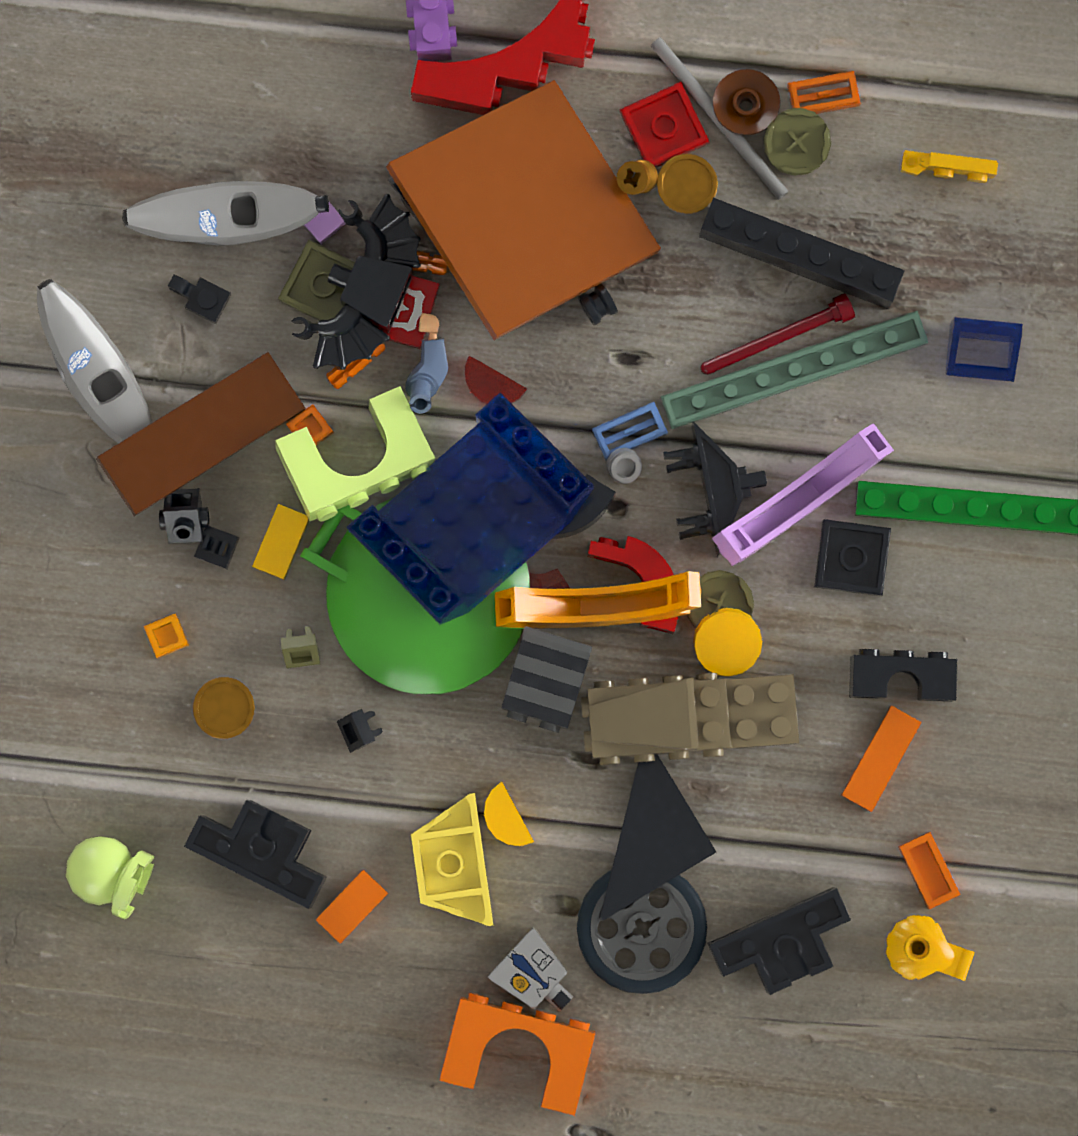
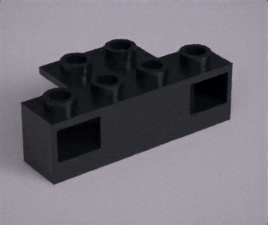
(262, 849)
(784, 943)

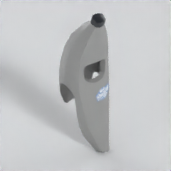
(225, 212)
(91, 364)

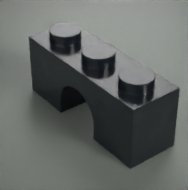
(933, 675)

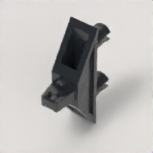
(722, 483)

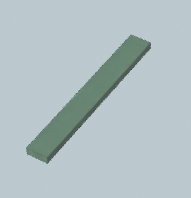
(794, 370)

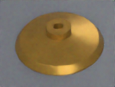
(687, 183)
(223, 707)

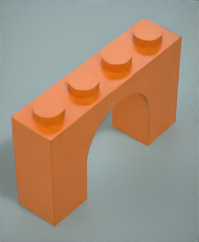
(566, 1043)

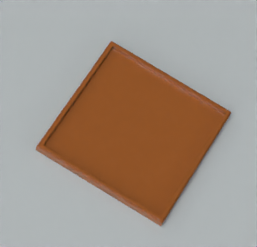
(523, 209)

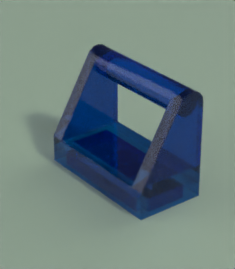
(983, 331)

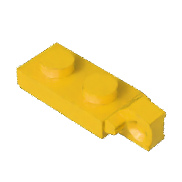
(947, 165)

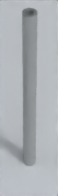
(706, 104)

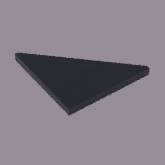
(655, 840)

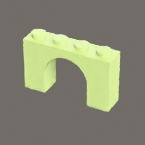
(326, 491)

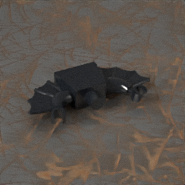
(371, 288)

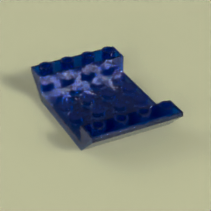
(474, 513)

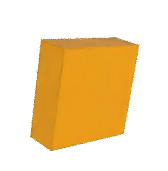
(166, 635)

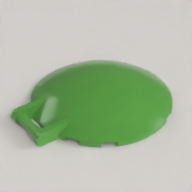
(393, 634)

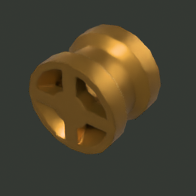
(645, 176)

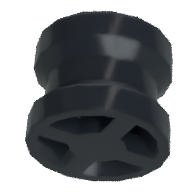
(597, 304)

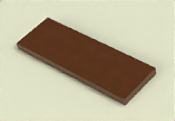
(200, 434)

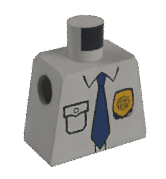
(532, 973)

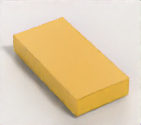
(281, 542)

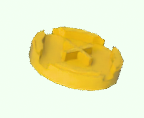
(727, 642)

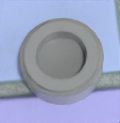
(624, 465)

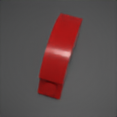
(640, 559)

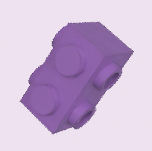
(432, 31)

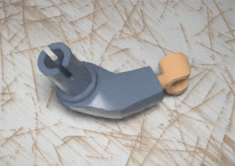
(431, 370)

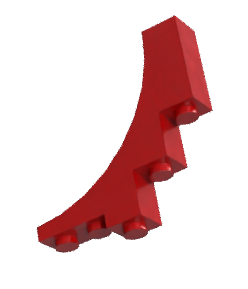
(474, 83)

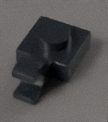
(204, 299)

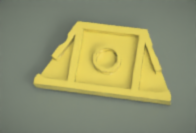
(453, 863)

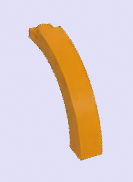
(600, 605)

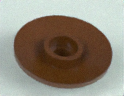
(750, 87)

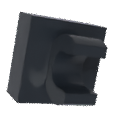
(216, 547)
(357, 730)

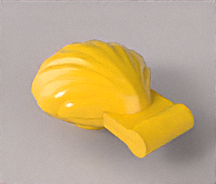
(934, 954)

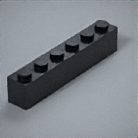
(801, 253)

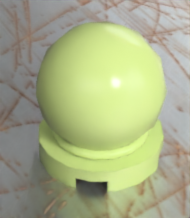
(105, 872)

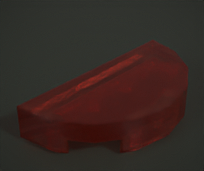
(487, 383)

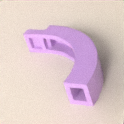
(802, 495)

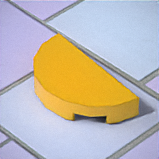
(504, 819)

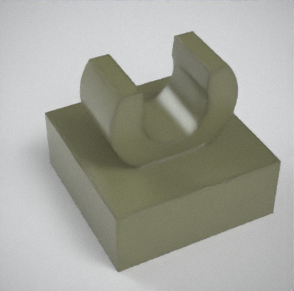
(300, 650)

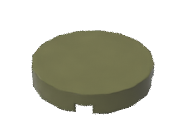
(797, 141)
(719, 591)

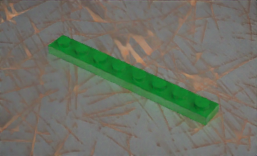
(966, 507)

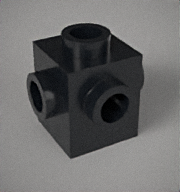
(184, 516)

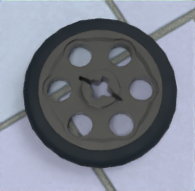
(642, 975)

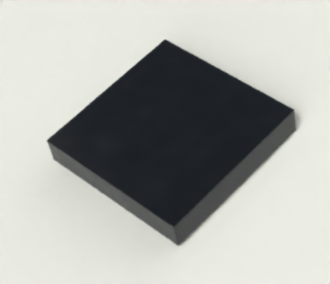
(852, 557)

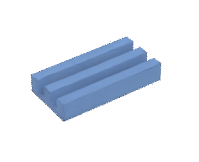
(656, 420)

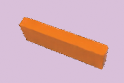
(881, 758)

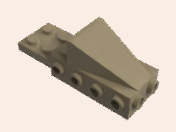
(688, 716)

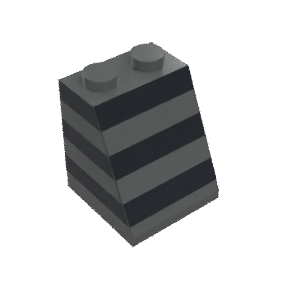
(546, 679)

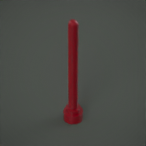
(838, 310)

